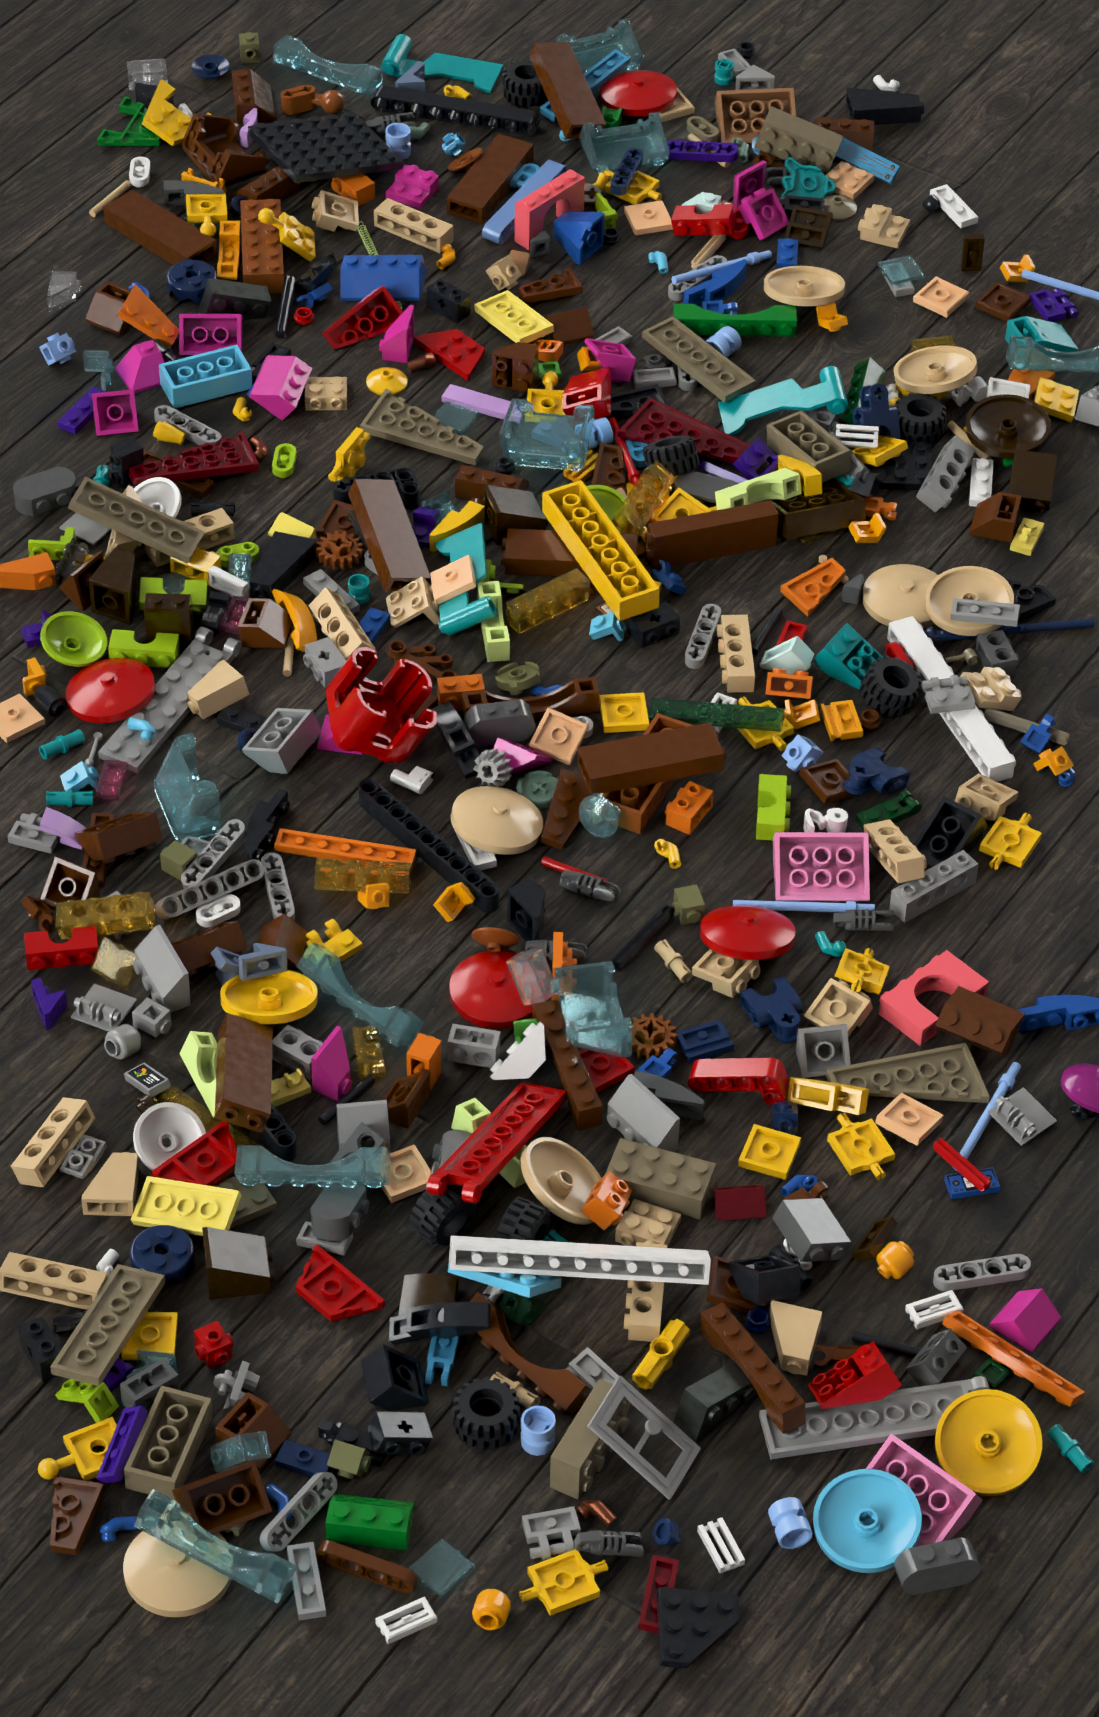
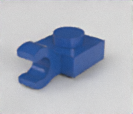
(318, 294)
(719, 307)
(670, 580)
(1038, 736)
(660, 1066)

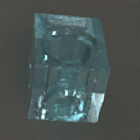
(241, 566)

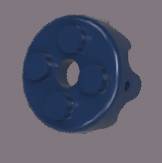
(183, 286)
(172, 1264)

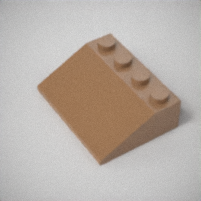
(744, 111)

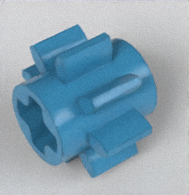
(453, 144)

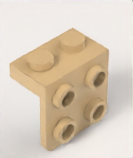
(412, 601)

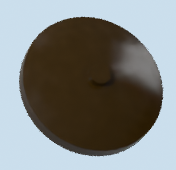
(1006, 424)

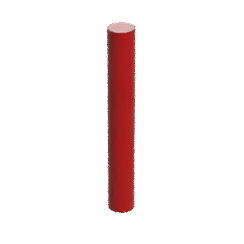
(558, 866)

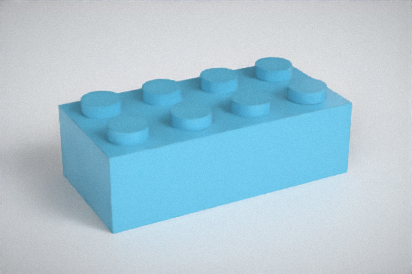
(205, 376)

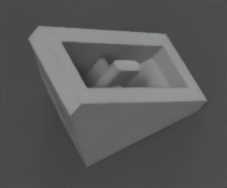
(754, 79)

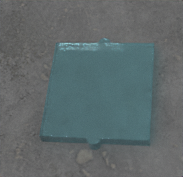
(900, 270)
(456, 416)
(441, 1567)

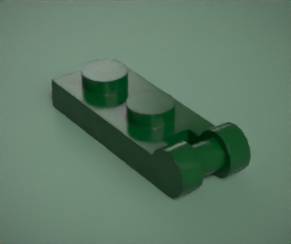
(890, 809)

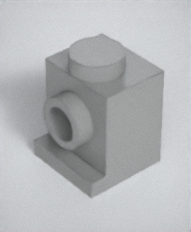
(152, 1018)

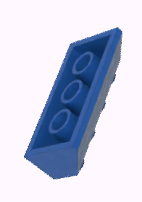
(399, 274)

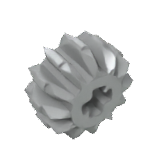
(493, 768)

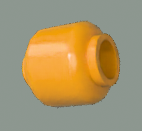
(895, 1260)
(491, 1609)

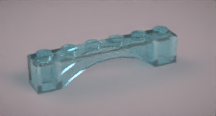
(356, 77)
(1028, 354)
(326, 969)
(364, 1167)
(172, 1525)

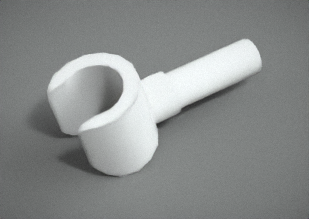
(494, 1292)

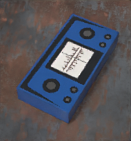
(960, 1187)

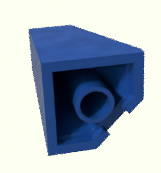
(580, 234)

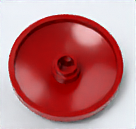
(639, 92)
(110, 690)
(747, 932)
(486, 992)

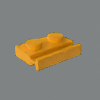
(841, 720)

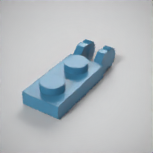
(441, 1355)

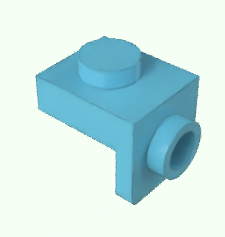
(607, 625)
(79, 777)

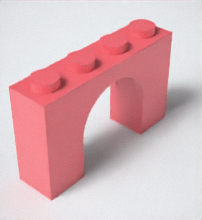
(530, 211)
(940, 974)

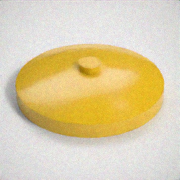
(270, 998)
(988, 1442)

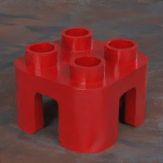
(379, 715)

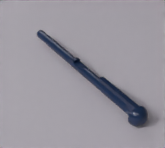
(1021, 628)

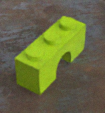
(196, 588)
(158, 653)
(772, 806)

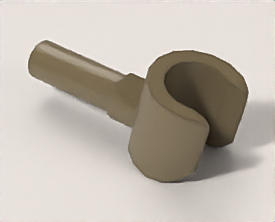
(968, 655)

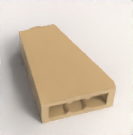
(217, 690)
(113, 1187)
(795, 1335)

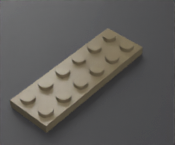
(698, 359)
(136, 520)
(108, 1325)

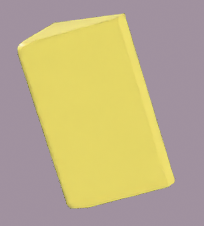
(290, 525)

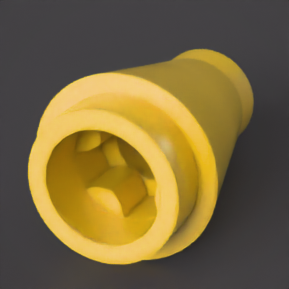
(166, 432)

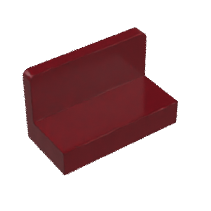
(739, 1202)

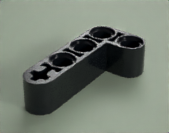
(404, 479)

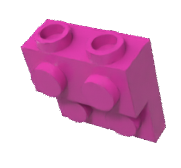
(413, 186)
(763, 212)

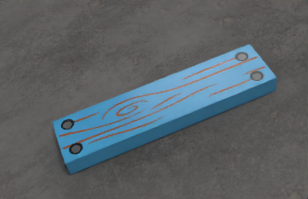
(867, 161)

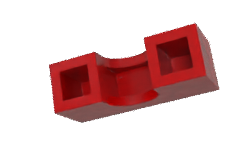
(718, 221)
(44, 953)

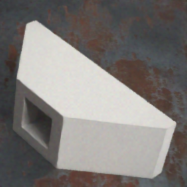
(523, 1057)

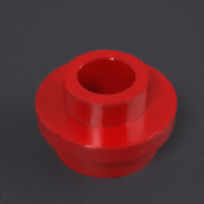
(303, 316)

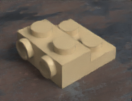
(335, 211)
(883, 227)
(326, 393)
(993, 689)
(986, 796)
(726, 973)
(838, 1006)
(646, 1225)

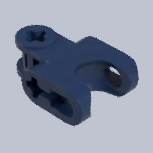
(876, 412)
(870, 773)
(777, 1010)

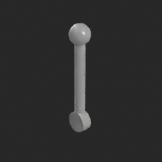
(97, 737)

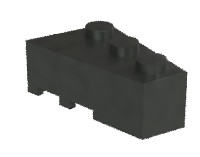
(235, 298)
(712, 1401)

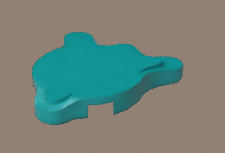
(806, 181)

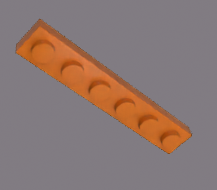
(339, 848)
(1015, 1359)

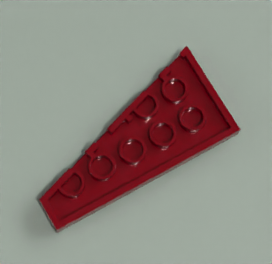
(660, 421)
(201, 461)

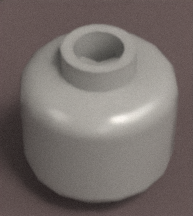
(122, 1041)

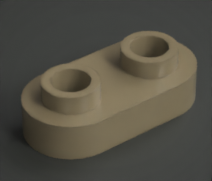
(702, 129)

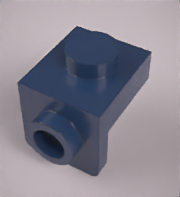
(785, 1117)

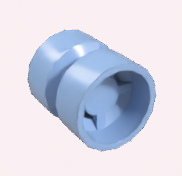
(398, 139)
(725, 341)
(600, 433)
(538, 1430)
(790, 1523)

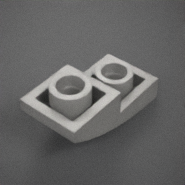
(84, 1157)

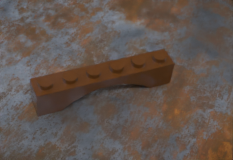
(573, 698)
(581, 1094)
(561, 1385)
(778, 1396)

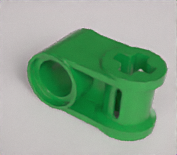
(612, 117)

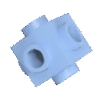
(58, 348)
(801, 753)

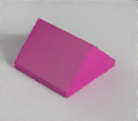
(1027, 1318)

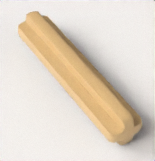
(708, 250)

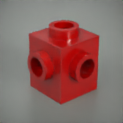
(213, 1344)

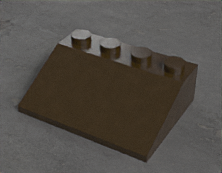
(820, 512)

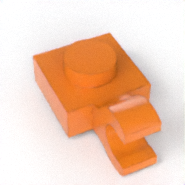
(877, 505)

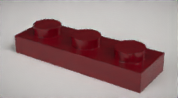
(661, 1574)

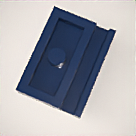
(704, 1041)

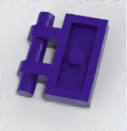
(1053, 305)

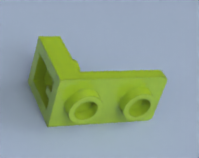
(603, 206)
(54, 548)
(511, 588)
(96, 1398)

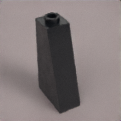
(883, 106)
(281, 563)

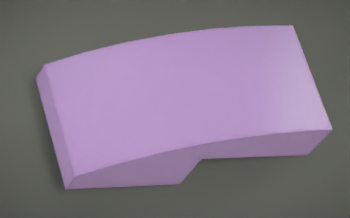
(249, 120)
(61, 825)

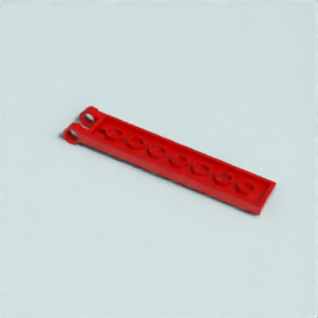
(497, 1140)

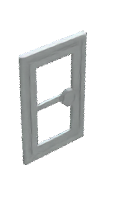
(656, 1422)

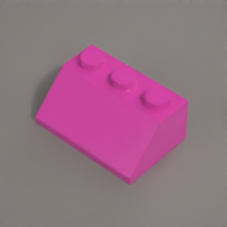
(208, 332)
(280, 384)

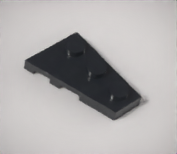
(630, 401)

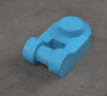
(523, 173)
(635, 450)

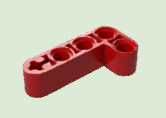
(741, 1075)

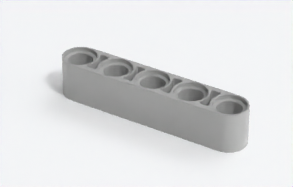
(199, 891)

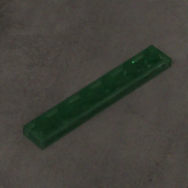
(719, 714)

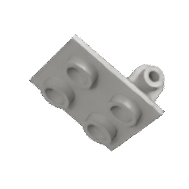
(86, 528)
(102, 1007)
(1021, 1116)

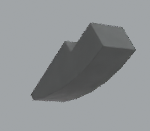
(176, 191)
(674, 1096)

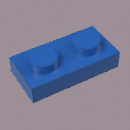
(787, 253)
(374, 623)

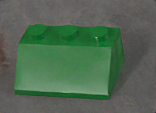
(369, 1521)

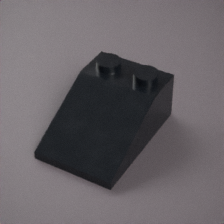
(949, 832)

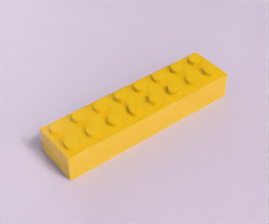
(600, 550)

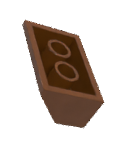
(252, 92)
(857, 131)
(271, 185)
(470, 482)
(120, 836)
(197, 948)
(980, 1021)
(225, 1498)

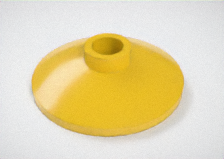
(387, 378)

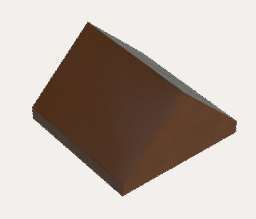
(571, 326)
(77, 584)
(69, 882)
(286, 934)
(407, 1098)

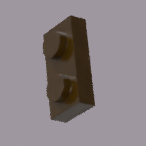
(972, 252)
(874, 1239)

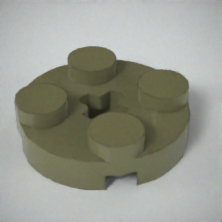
(517, 678)

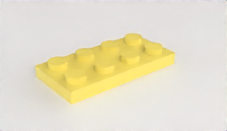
(514, 317)
(185, 1205)

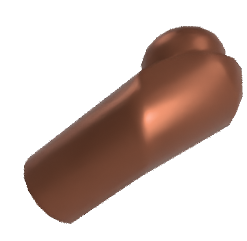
(425, 361)
(261, 448)
(595, 1508)

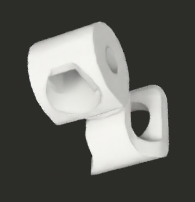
(975, 388)
(834, 821)

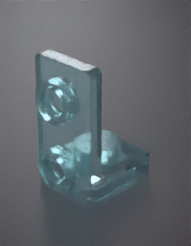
(99, 362)
(239, 1450)

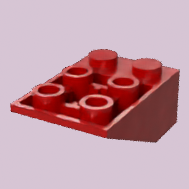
(589, 389)
(856, 1379)

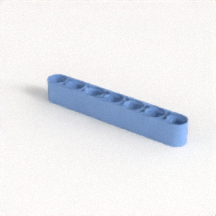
(502, 223)

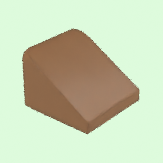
(521, 259)

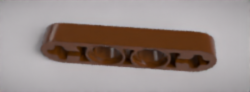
(367, 1566)

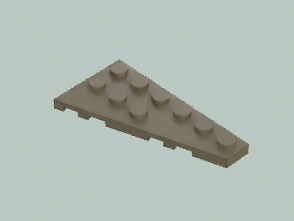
(414, 427)
(930, 1074)

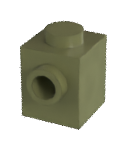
(249, 48)
(176, 858)
(688, 904)
(349, 1459)

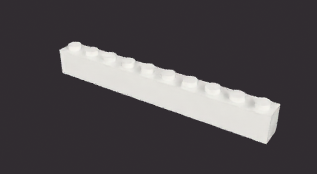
(968, 725)
(579, 1260)

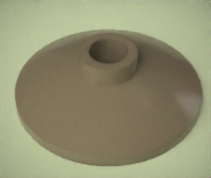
(840, 206)

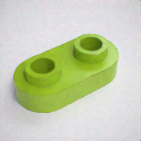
(284, 460)
(242, 548)

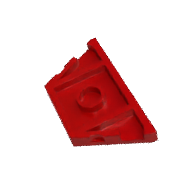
(453, 350)
(204, 1160)
(334, 1288)

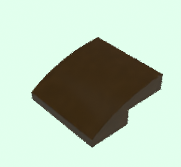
(809, 226)
(427, 1289)

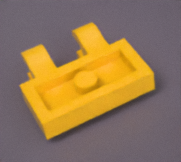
(341, 943)

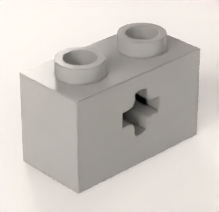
(323, 660)

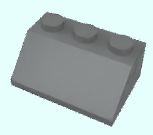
(283, 739)
(162, 971)
(643, 1116)

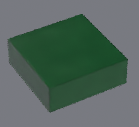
(993, 1372)

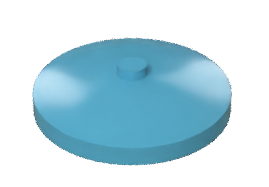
(866, 1520)

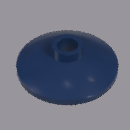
(210, 66)

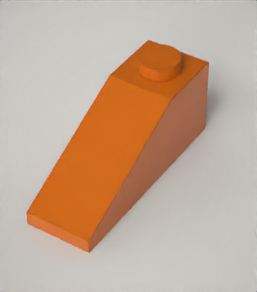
(28, 573)

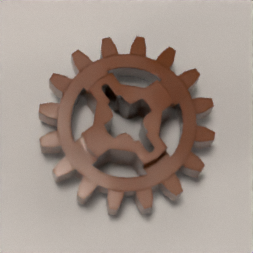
(339, 550)
(661, 1033)

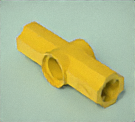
(661, 1354)

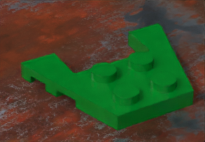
(135, 133)

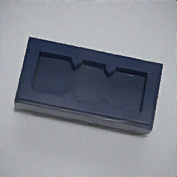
(302, 1459)

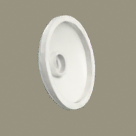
(160, 494)
(169, 1123)

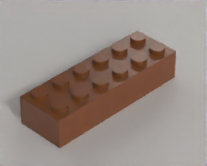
(261, 246)
(641, 802)

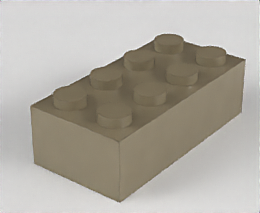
(797, 138)
(809, 442)
(664, 1177)
(168, 1442)
(580, 1449)

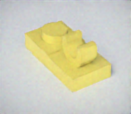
(1027, 536)
(289, 1088)

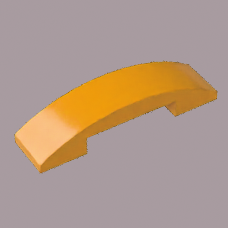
(229, 250)
(301, 617)

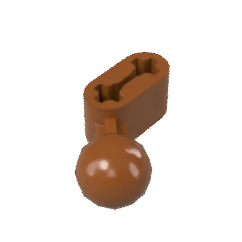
(305, 98)

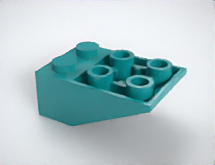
(1043, 332)
(847, 657)

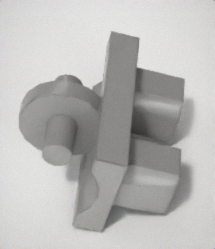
(242, 1379)

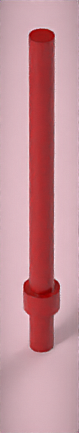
(633, 474)

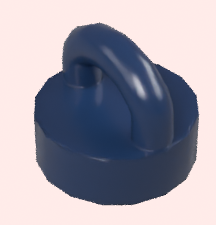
(235, 205)
(245, 736)
(666, 1532)

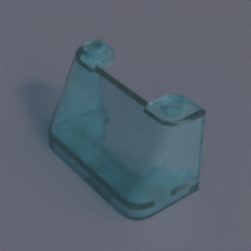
(596, 47)
(608, 146)
(546, 438)
(188, 805)
(593, 1009)

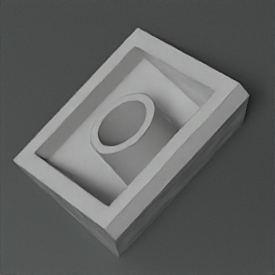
(822, 1049)

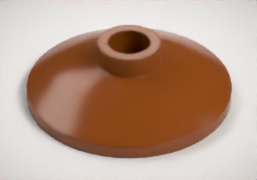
(466, 160)
(495, 938)

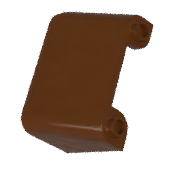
(214, 149)

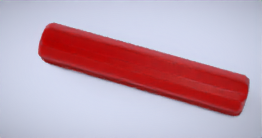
(962, 1165)

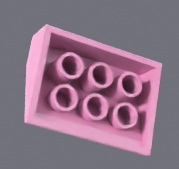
(821, 867)
(942, 1499)

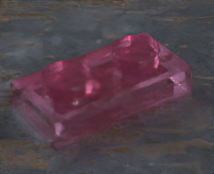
(233, 615)
(111, 780)

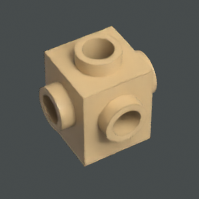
(504, 273)

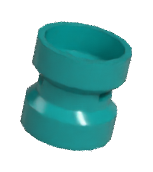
(724, 71)
(359, 588)

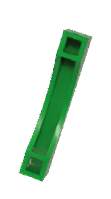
(775, 321)

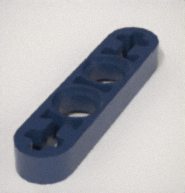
(626, 171)

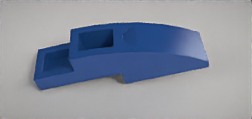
(720, 287)
(1072, 1010)

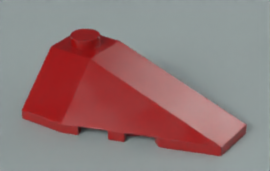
(365, 320)

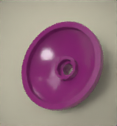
(1082, 1085)

